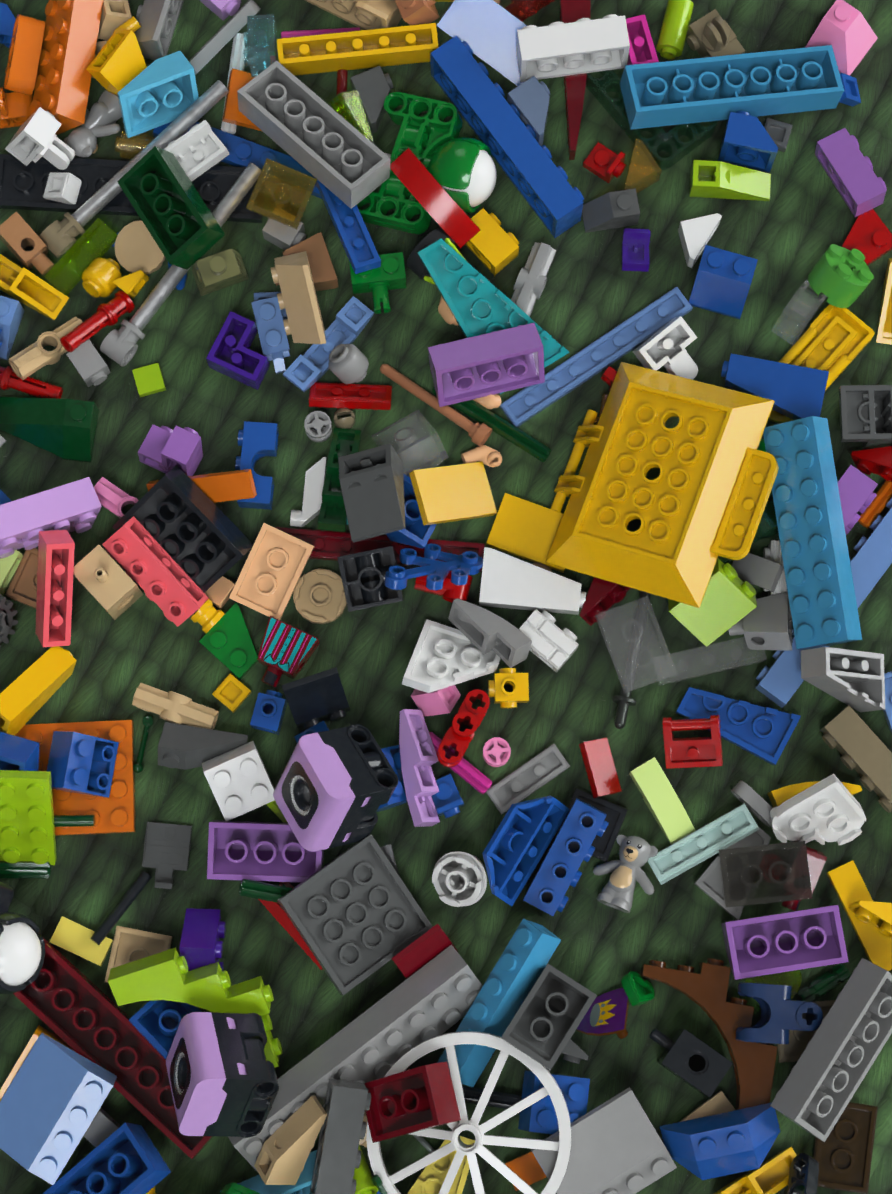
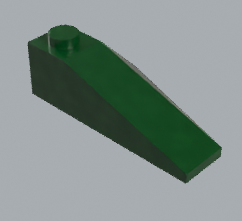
(52, 424)

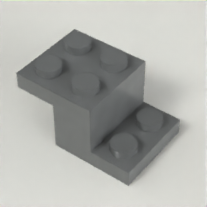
(866, 415)

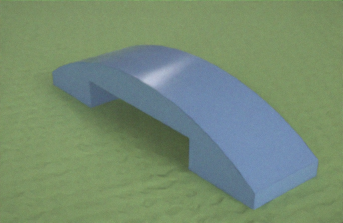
(344, 330)

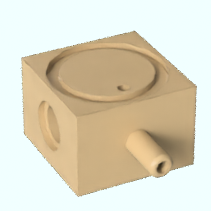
(107, 582)

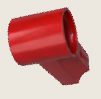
(449, 591)

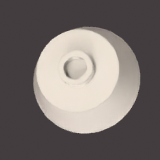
(459, 879)

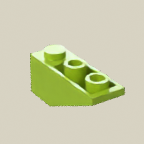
(728, 181)

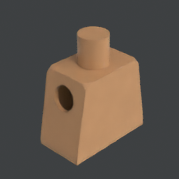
(18, 236)
(319, 261)

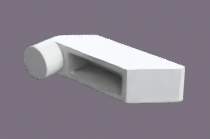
(312, 495)

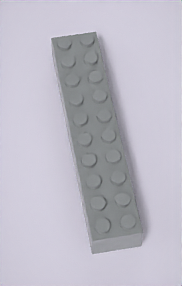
(375, 1040)

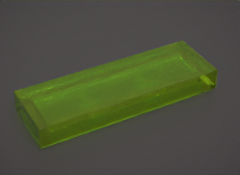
(90, 245)

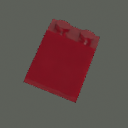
(411, 1102)

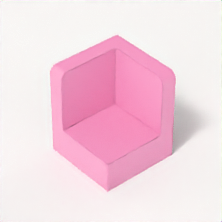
(436, 702)

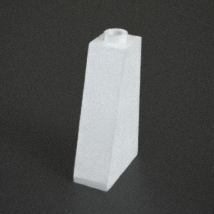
(523, 586)

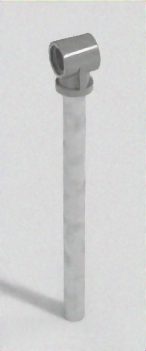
(121, 344)

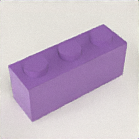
(850, 172)

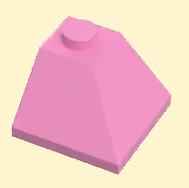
(847, 33)

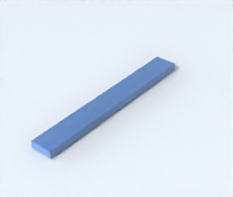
(595, 357)

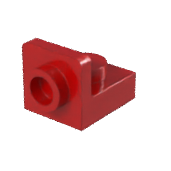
(605, 163)

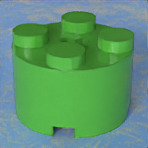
(840, 275)

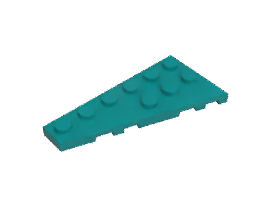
(476, 301)

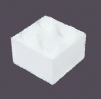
(239, 781)

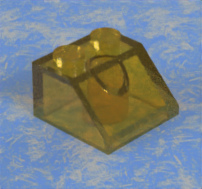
(282, 194)

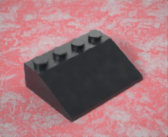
(189, 528)

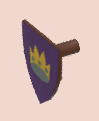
(607, 1015)

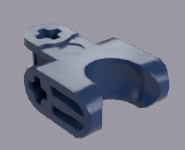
(778, 1014)

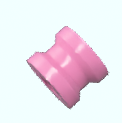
(500, 746)

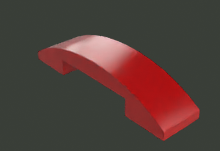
(434, 198)

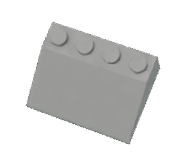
(610, 1150)

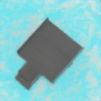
(167, 850)

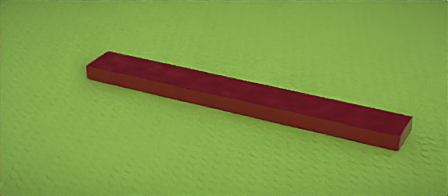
(335, 544)

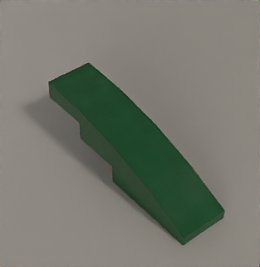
(332, 510)

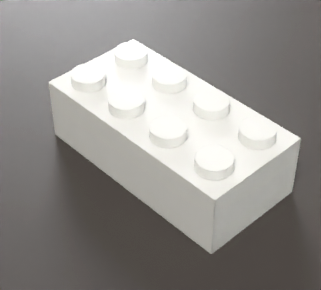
(572, 47)

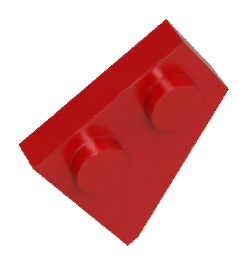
(869, 237)

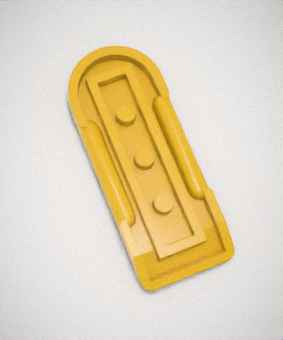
(828, 346)

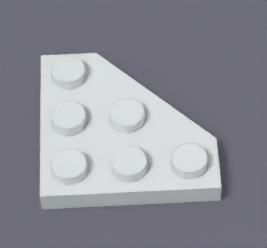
(446, 659)

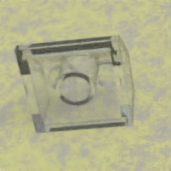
(414, 442)

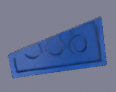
(746, 725)

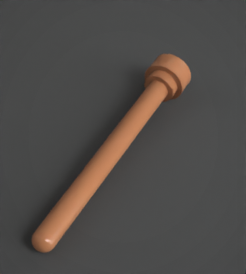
(478, 432)

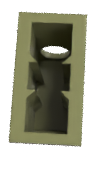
(219, 271)

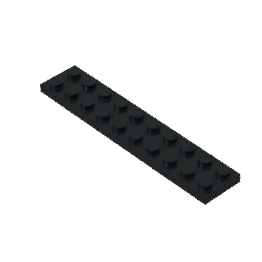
(24, 186)

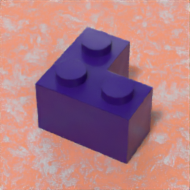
(232, 353)
(201, 937)

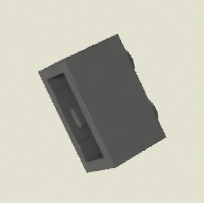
(373, 492)

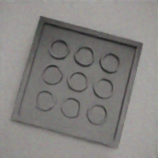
(355, 914)

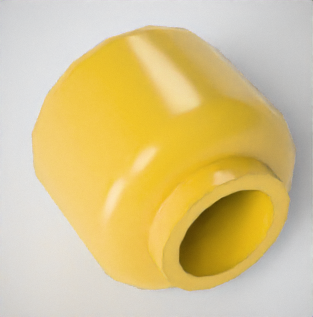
(99, 277)

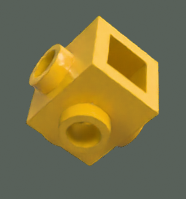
(518, 682)

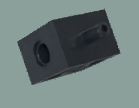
(365, 578)
(677, 1054)

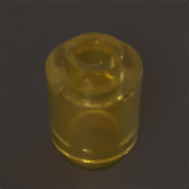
(131, 146)

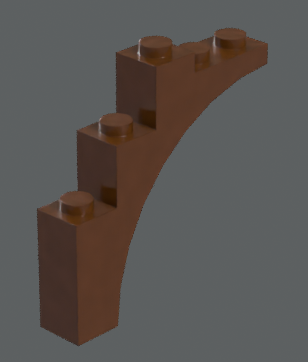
(708, 988)

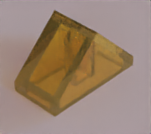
(642, 169)

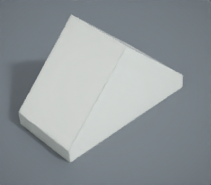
(696, 234)

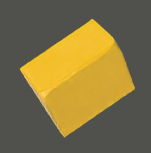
(132, 283)

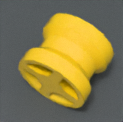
(207, 616)

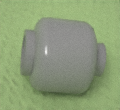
(348, 363)

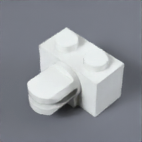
(38, 139)
(668, 349)

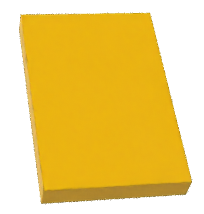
(453, 493)
(525, 530)

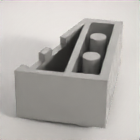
(847, 675)

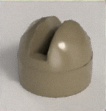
(346, 422)

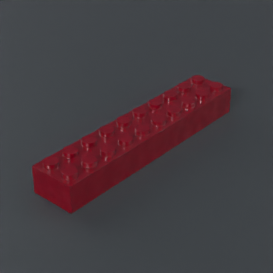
(105, 1036)

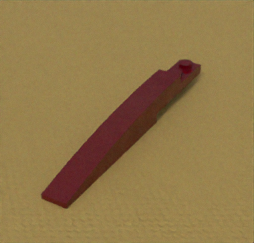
(574, 85)

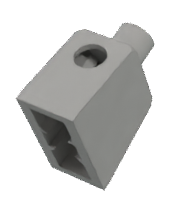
(767, 625)

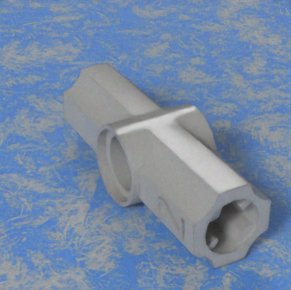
(533, 277)

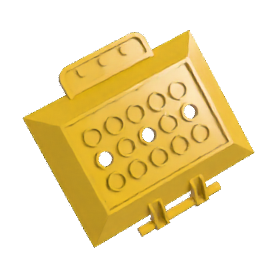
(695, 510)

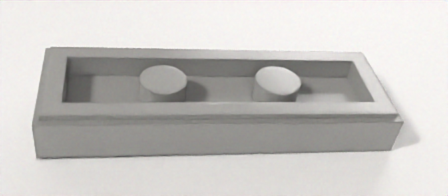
(527, 778)

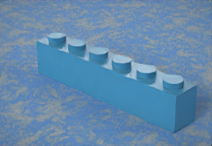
(503, 994)

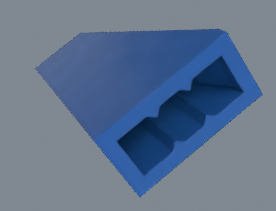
(794, 388)

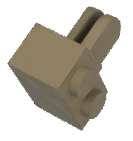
(713, 37)

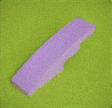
(416, 760)

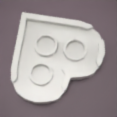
(819, 814)

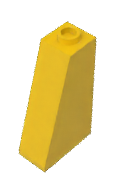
(34, 688)

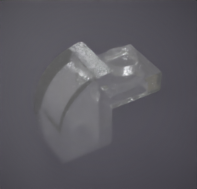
(798, 313)

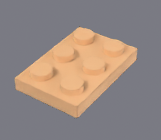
(271, 571)

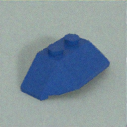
(521, 844)
(723, 1141)

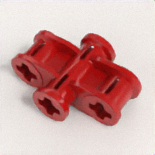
(468, 717)

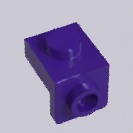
(635, 250)

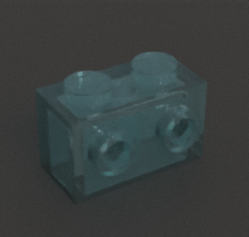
(260, 43)

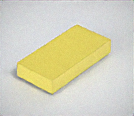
(77, 940)

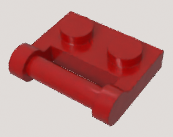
(694, 750)

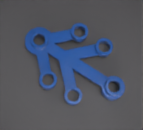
(461, 565)

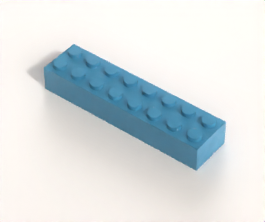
(714, 86)
(812, 534)

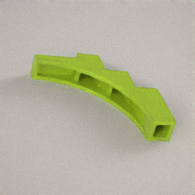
(208, 987)

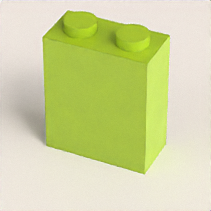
(722, 606)

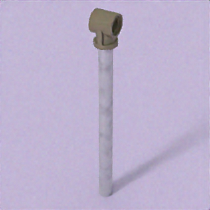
(61, 235)

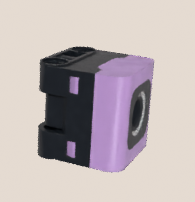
(334, 787)
(221, 1075)

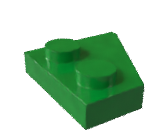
(231, 642)

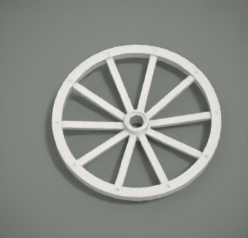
(550, 1088)

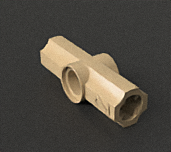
(35, 357)
(174, 707)

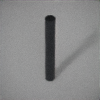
(121, 908)

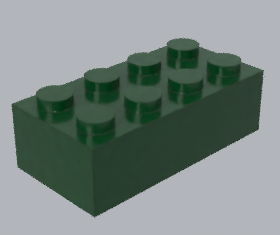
(171, 208)

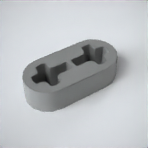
(753, 802)

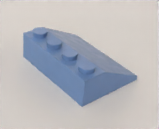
(51, 1107)

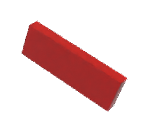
(350, 396)

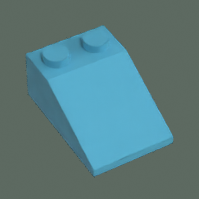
(158, 94)

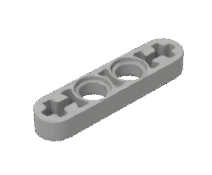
(224, 35)

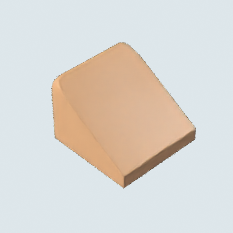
(220, 592)

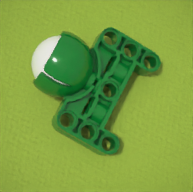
(458, 164)

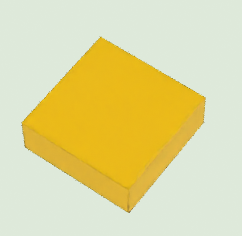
(231, 693)

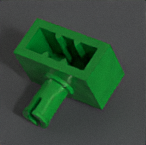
(381, 279)

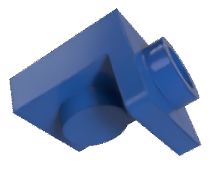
(448, 799)

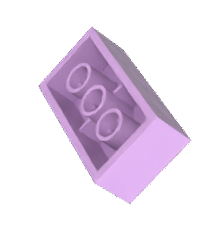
(60, 508)

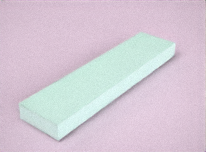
(703, 844)

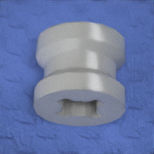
(317, 421)

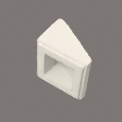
(62, 188)

